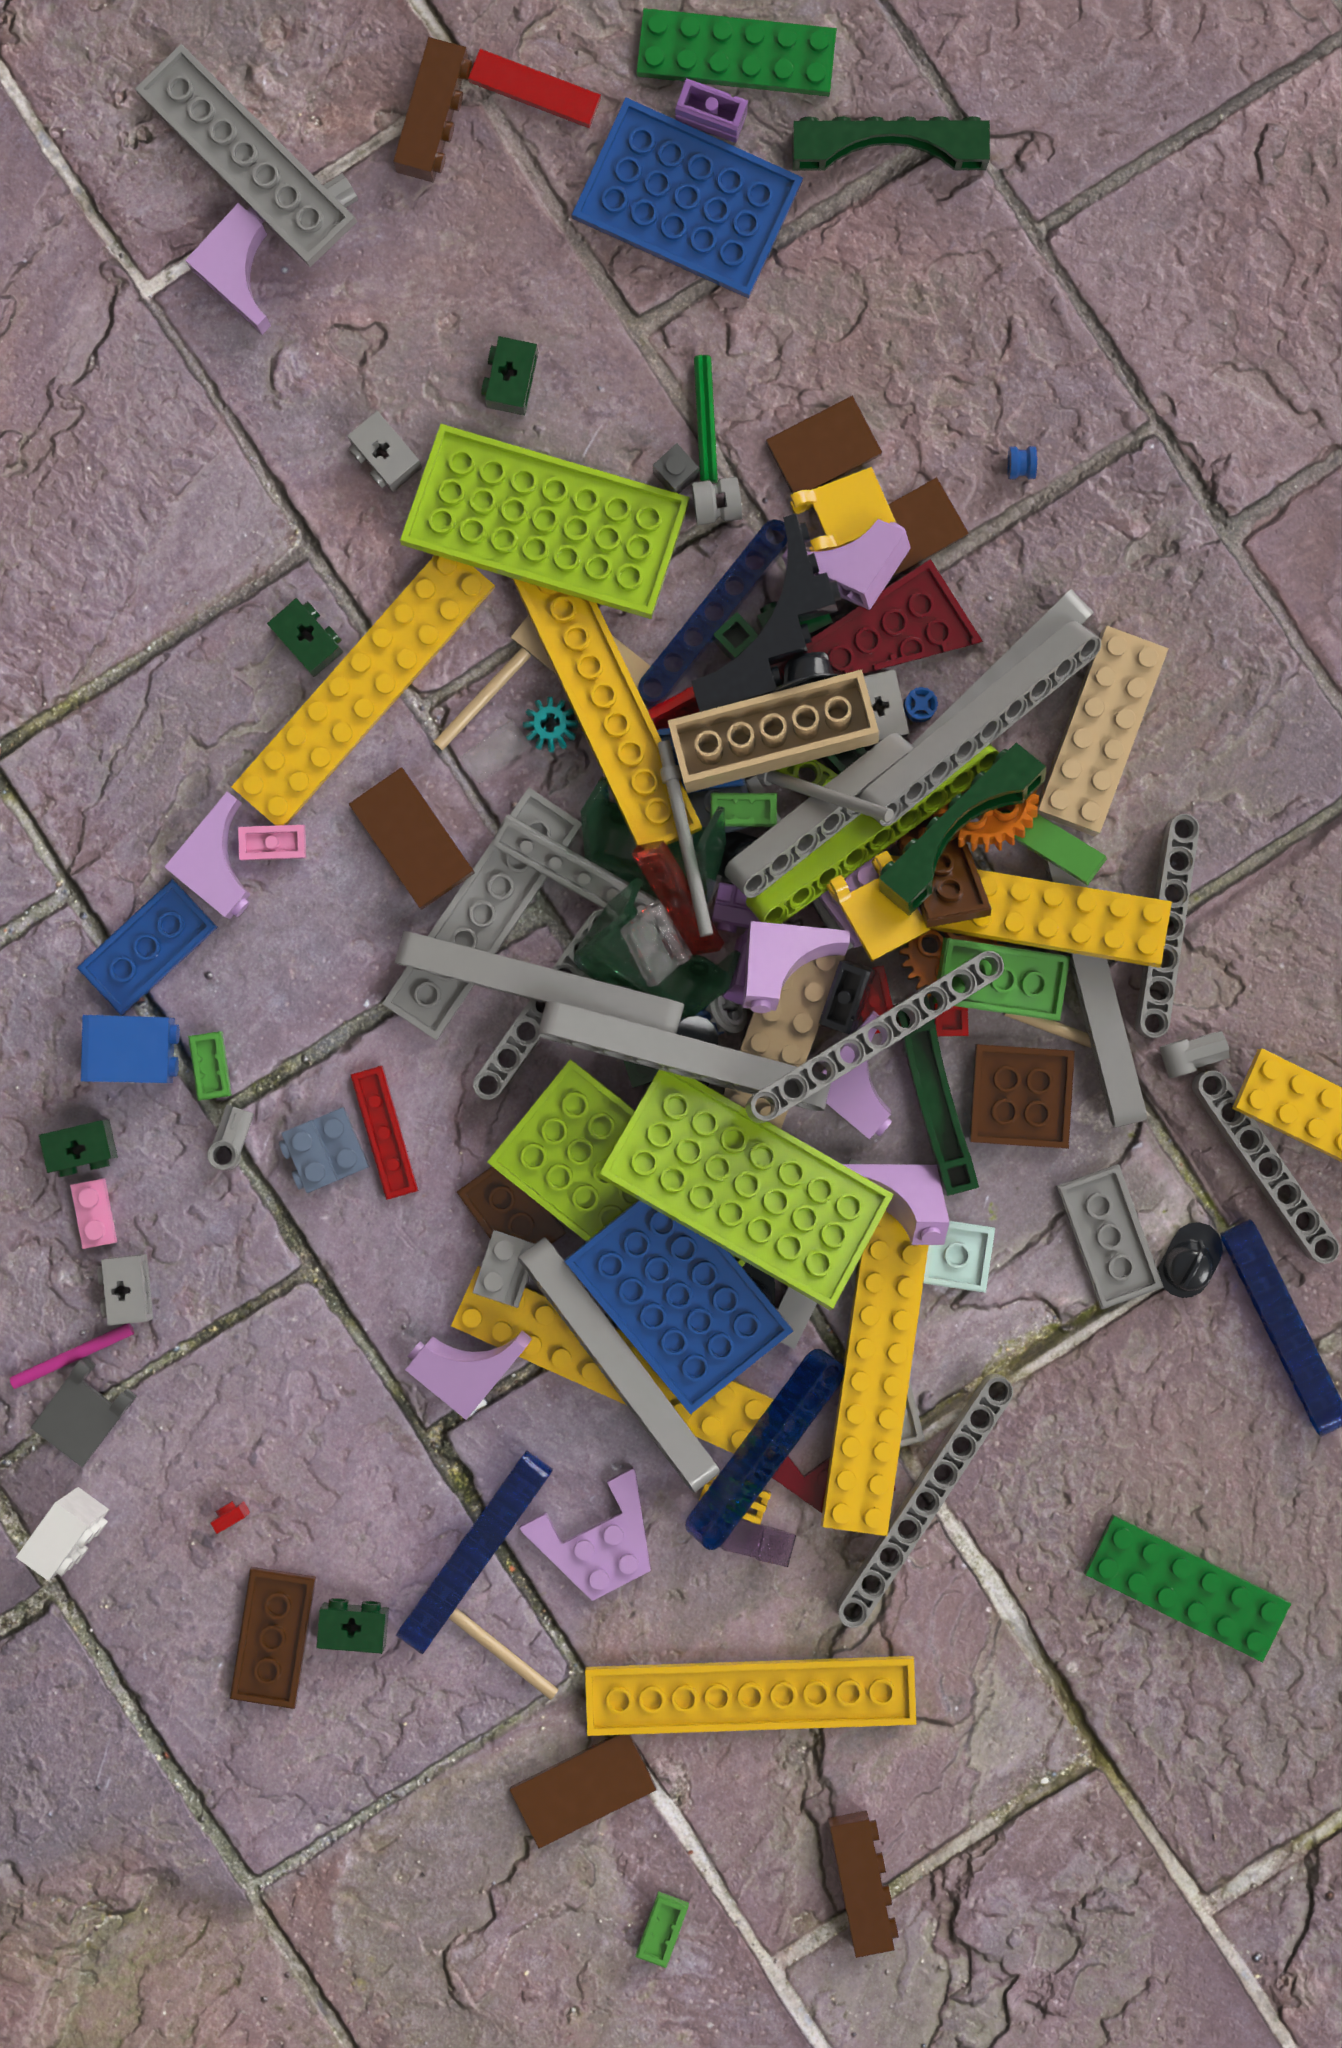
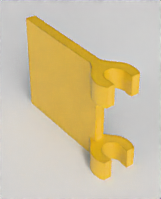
(844, 508)
(873, 916)

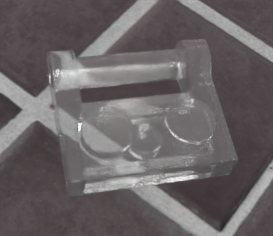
(648, 946)

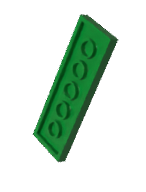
(736, 52)
(1187, 1588)

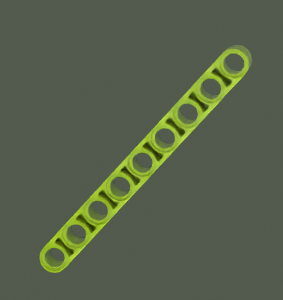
(855, 846)

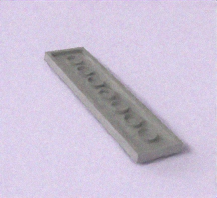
(246, 155)
(480, 917)

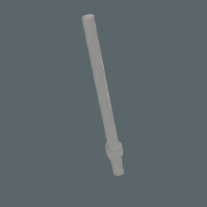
(671, 776)
(826, 794)

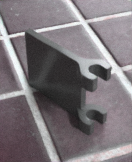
(80, 1416)

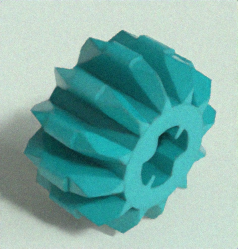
(542, 716)

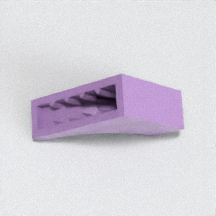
(226, 261)
(866, 563)
(205, 863)
(777, 952)
(855, 1095)
(916, 1200)
(462, 1376)

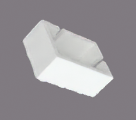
(63, 1534)

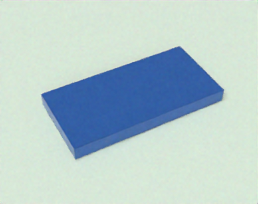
(147, 947)

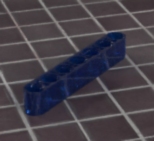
(717, 597)
(1284, 1326)
(764, 1449)
(474, 1552)

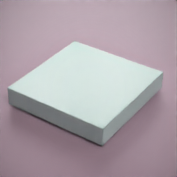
(962, 1259)

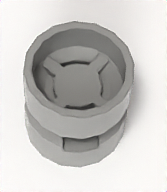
(705, 500)

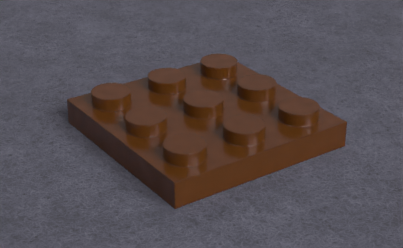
(1022, 1096)

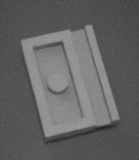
(501, 1273)

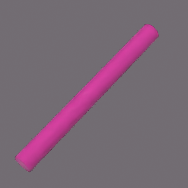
(71, 1355)

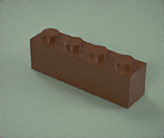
(432, 109)
(862, 1885)

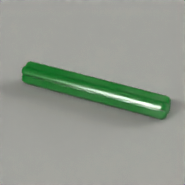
(705, 418)

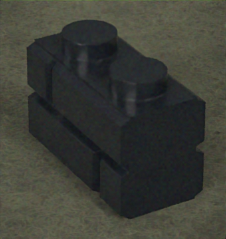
(847, 996)

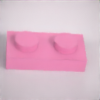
(272, 842)
(93, 1213)

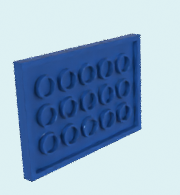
(687, 197)
(678, 1301)

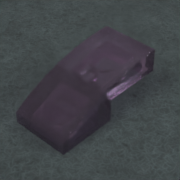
(761, 1542)

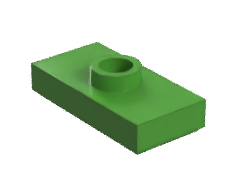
(746, 808)
(210, 1065)
(662, 1929)

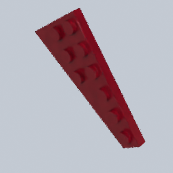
(905, 624)

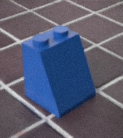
(129, 1049)

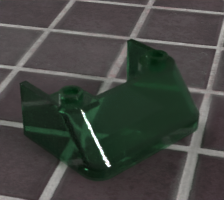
(611, 843)
(608, 959)

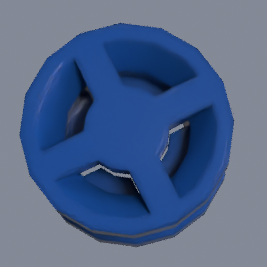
(1021, 462)
(924, 700)

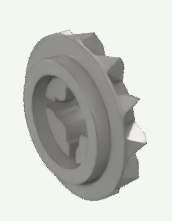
(728, 1022)

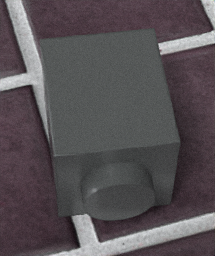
(675, 469)

